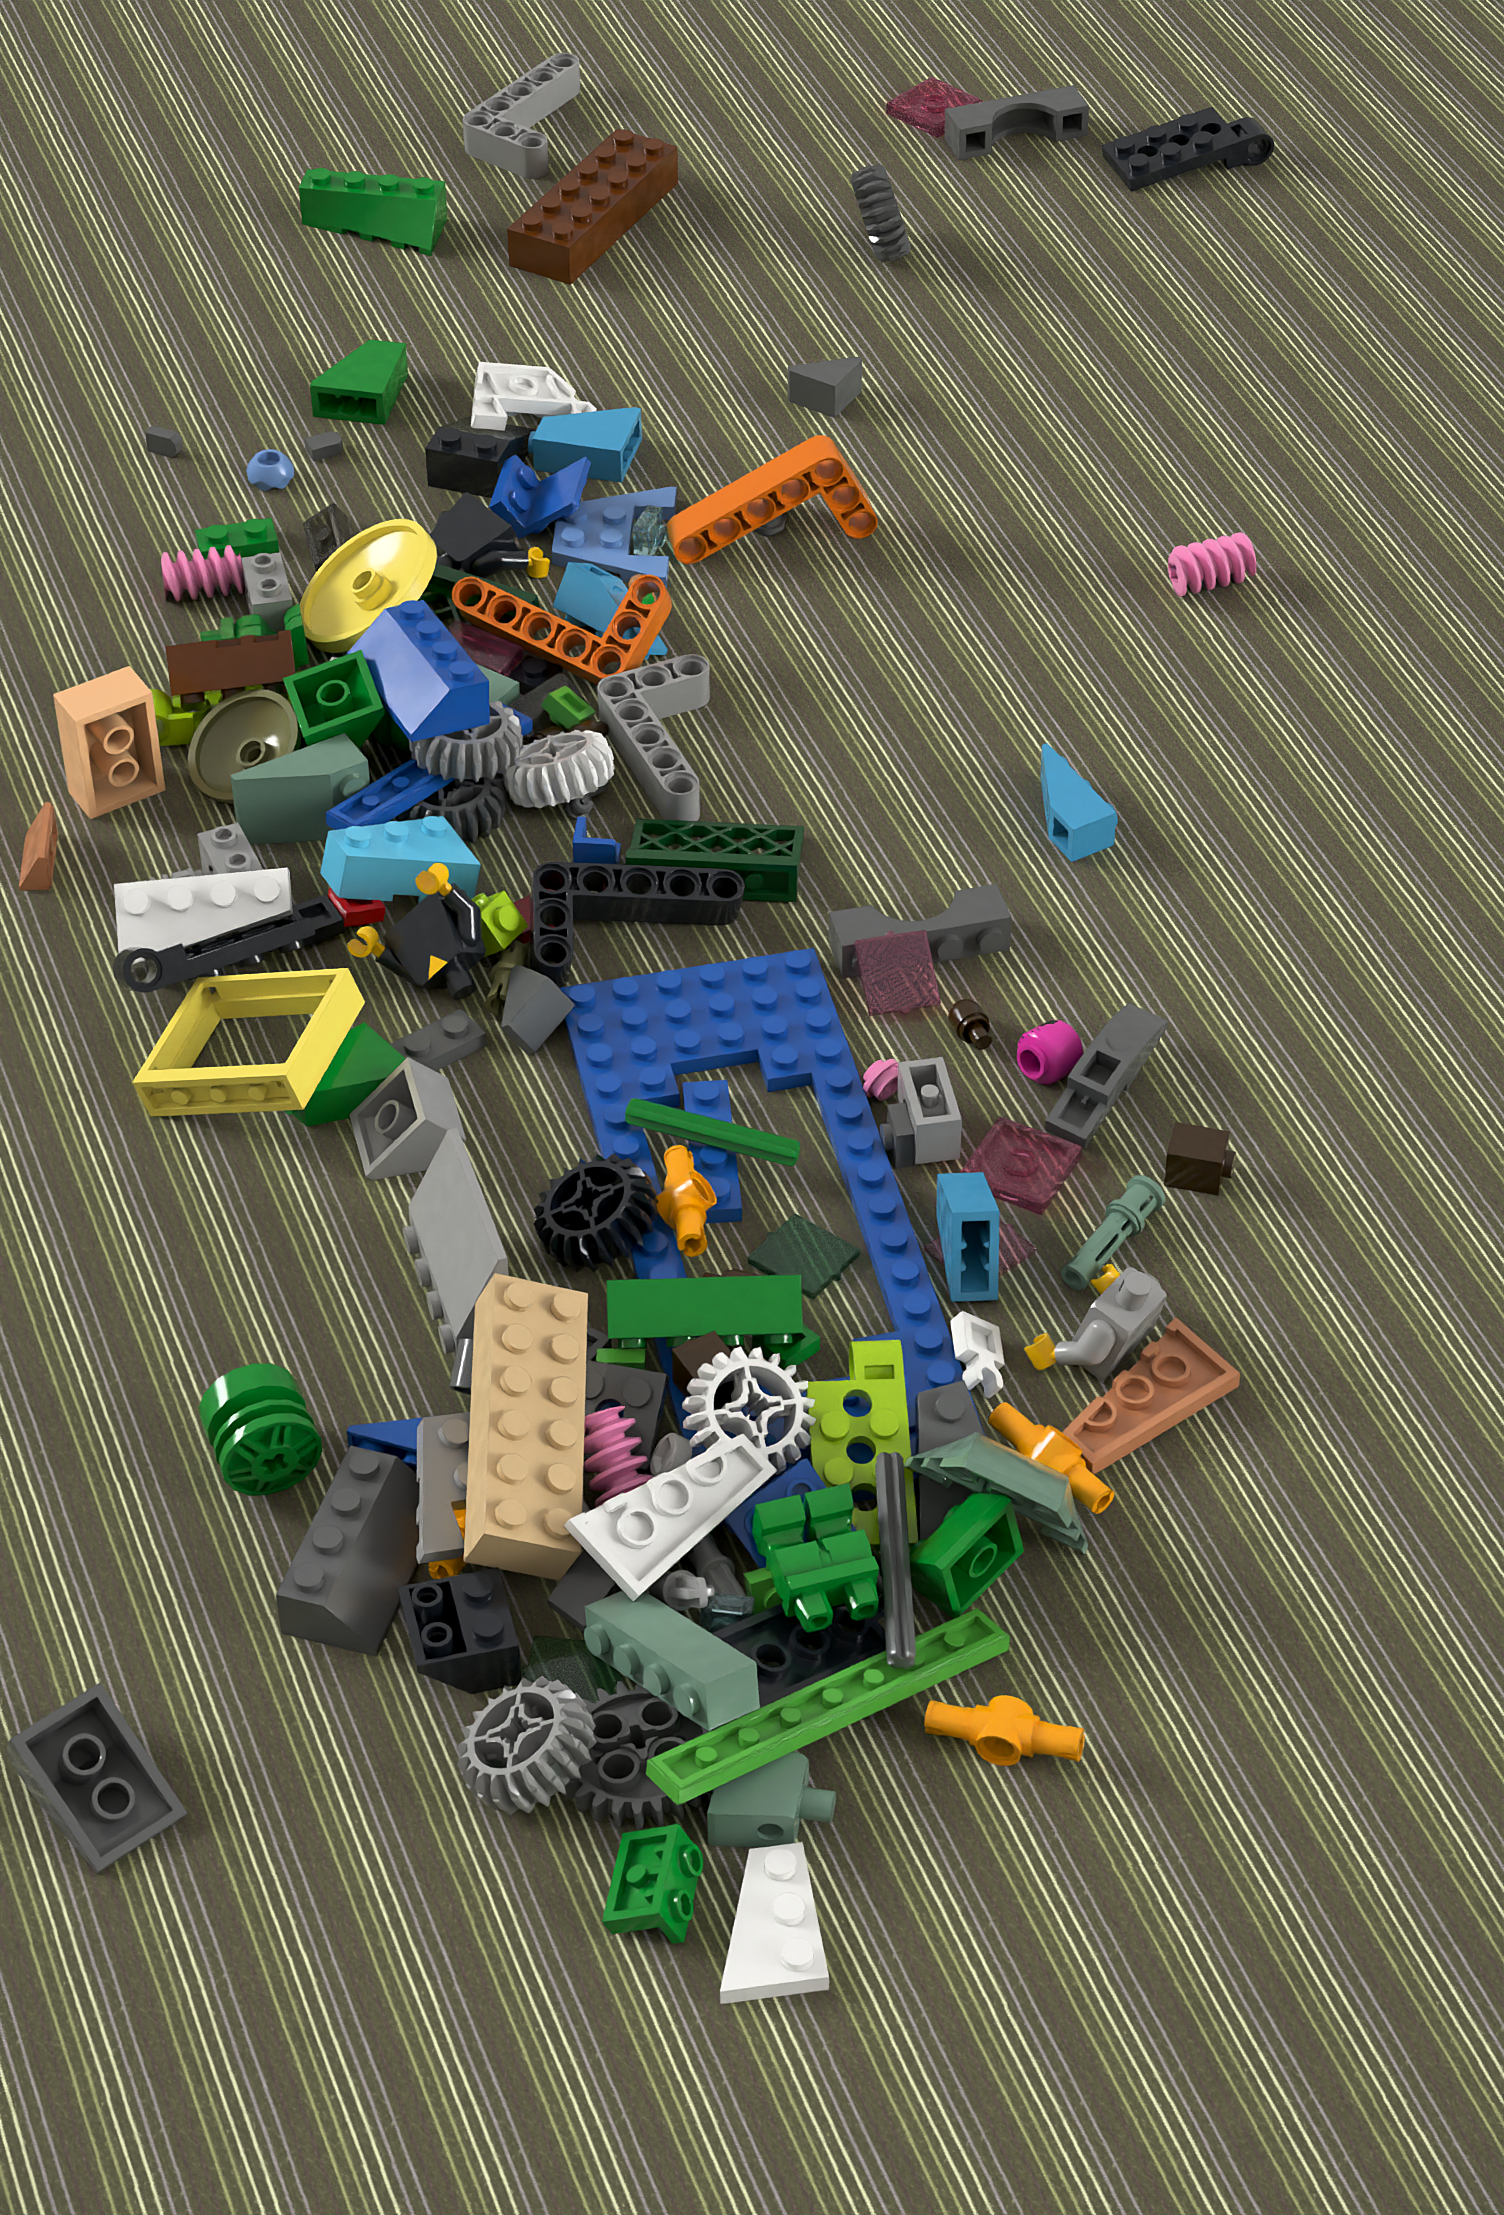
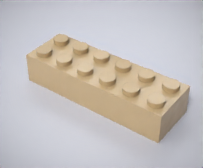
(526, 1427)

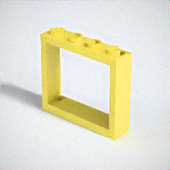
(174, 1088)

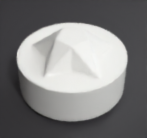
(670, 1454)

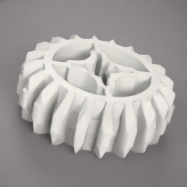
(559, 769)
(746, 1376)

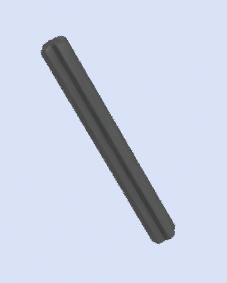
(895, 1560)

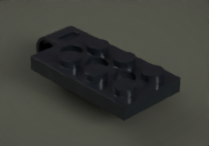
(1185, 146)
(243, 948)
(776, 1638)

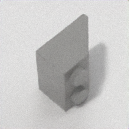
(404, 1121)

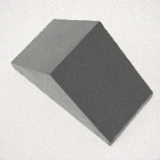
(825, 384)
(532, 1008)

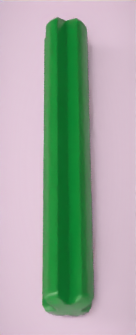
(712, 1132)

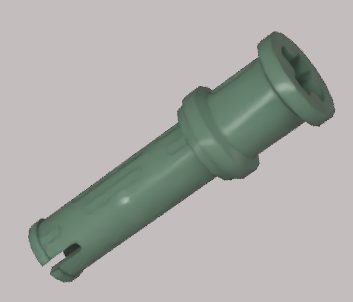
(1122, 1219)

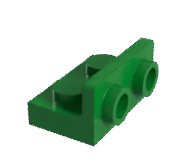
(654, 1882)

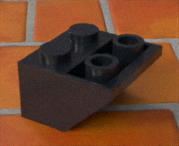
(463, 1631)

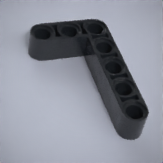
(617, 902)

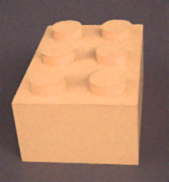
(109, 742)

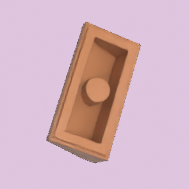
(40, 851)

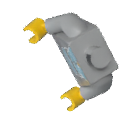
(1112, 1327)

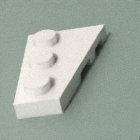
(775, 1930)

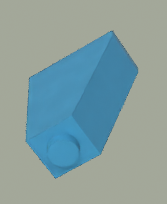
(604, 437)
(968, 1235)

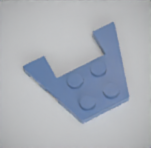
(603, 534)

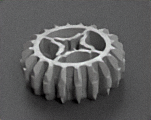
(473, 751)
(526, 1745)

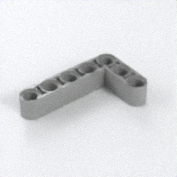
(501, 125)
(632, 710)

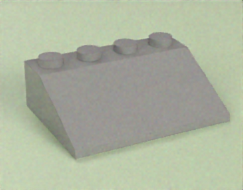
(453, 1241)

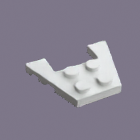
(515, 389)

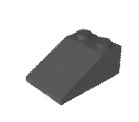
(94, 1778)

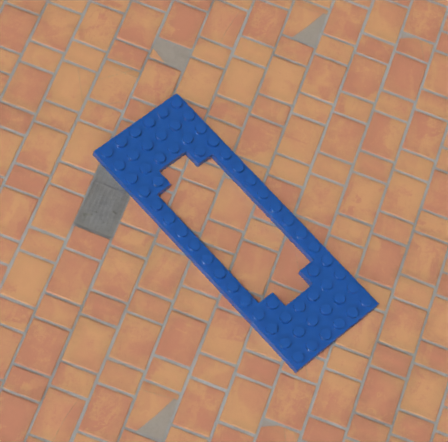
(775, 1012)

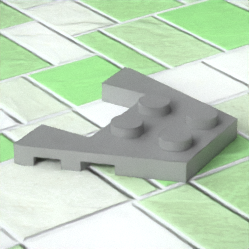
(443, 1485)

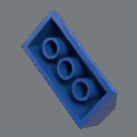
(423, 673)

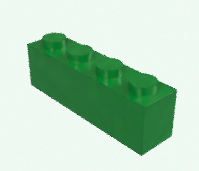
(375, 206)
(696, 1306)

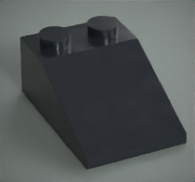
(472, 458)

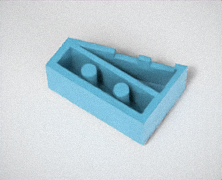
(389, 856)

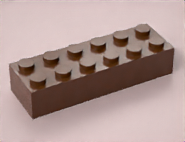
(593, 206)

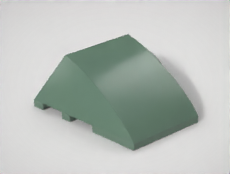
(997, 1469)

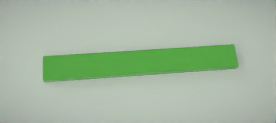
(823, 1708)

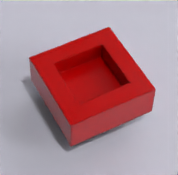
(357, 911)

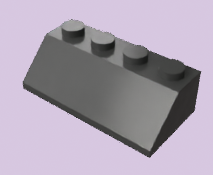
(354, 1556)

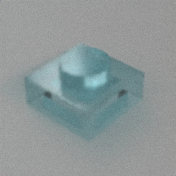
(649, 531)
(726, 1610)

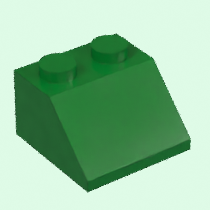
(336, 700)
(966, 1552)

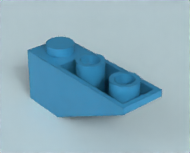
(592, 599)
(1075, 814)

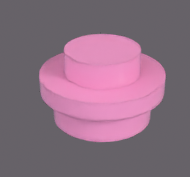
(881, 1079)

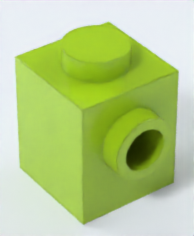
(499, 921)

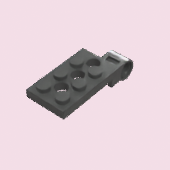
(636, 1389)

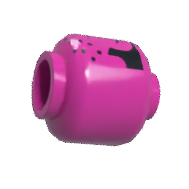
(1049, 1052)

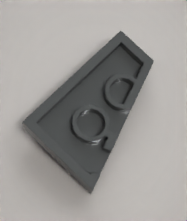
(940, 1419)

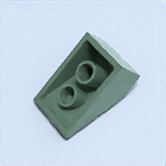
(291, 793)

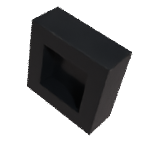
(533, 673)
(324, 917)

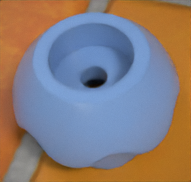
(270, 469)

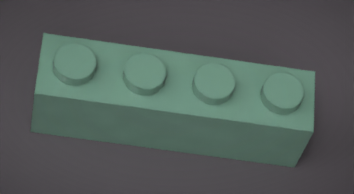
(672, 1658)

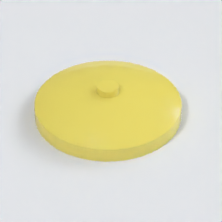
(362, 579)

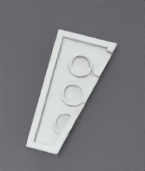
(198, 908)
(658, 1523)

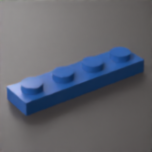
(713, 1163)

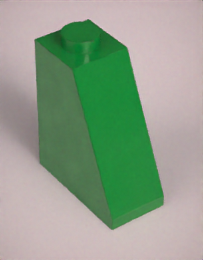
(362, 384)
(351, 1077)

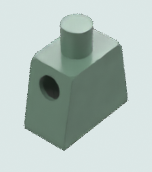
(767, 1805)

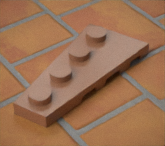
(1158, 1392)

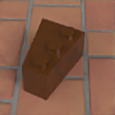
(230, 666)

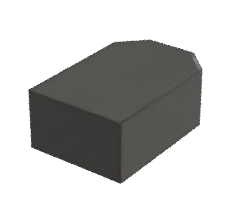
(163, 441)
(324, 445)

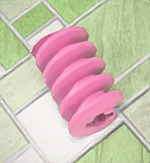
(1211, 561)
(202, 573)
(612, 1454)

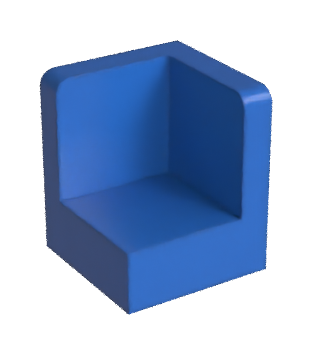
(593, 849)

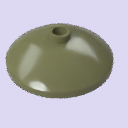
(238, 736)

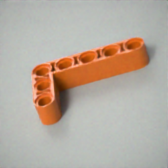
(769, 492)
(566, 635)

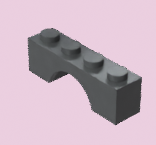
(1050, 113)
(969, 927)

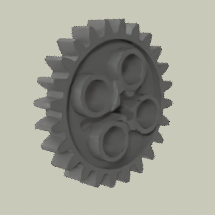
(628, 1733)

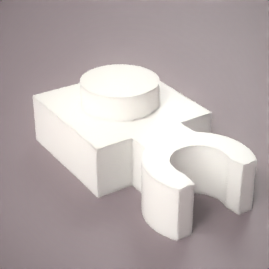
(980, 1348)

